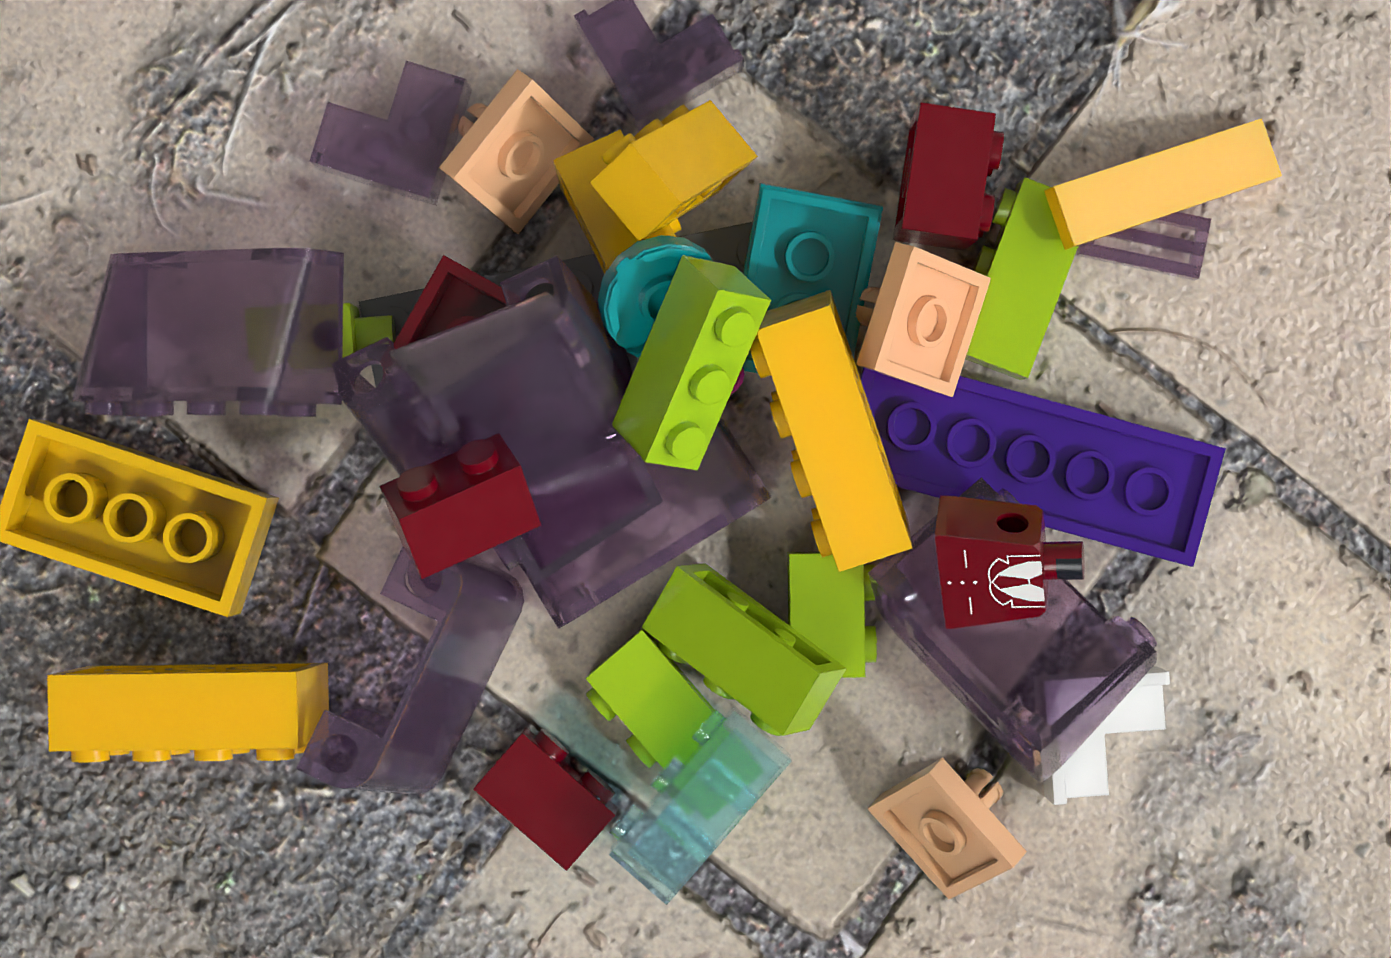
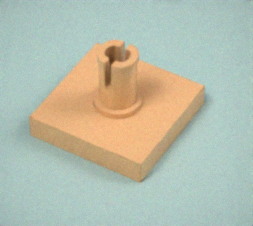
(511, 150)
(921, 319)
(949, 826)

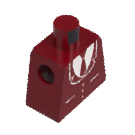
(998, 561)

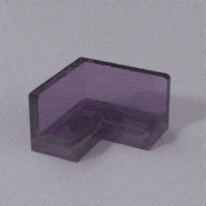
(655, 76)
(406, 148)

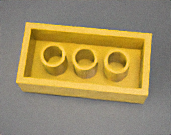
(833, 430)
(135, 517)
(186, 708)

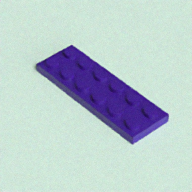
(1076, 465)

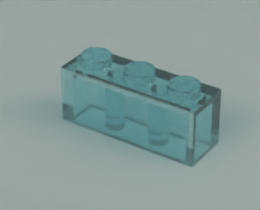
(697, 802)

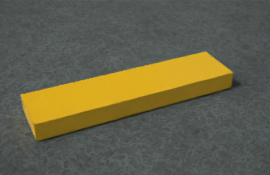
(1162, 183)

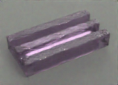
(1155, 264)

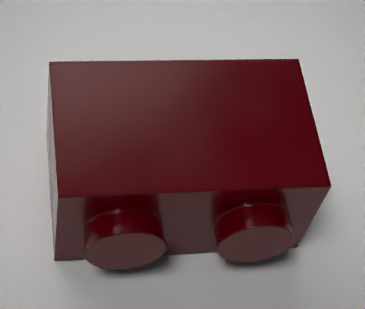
(460, 505)
(548, 796)

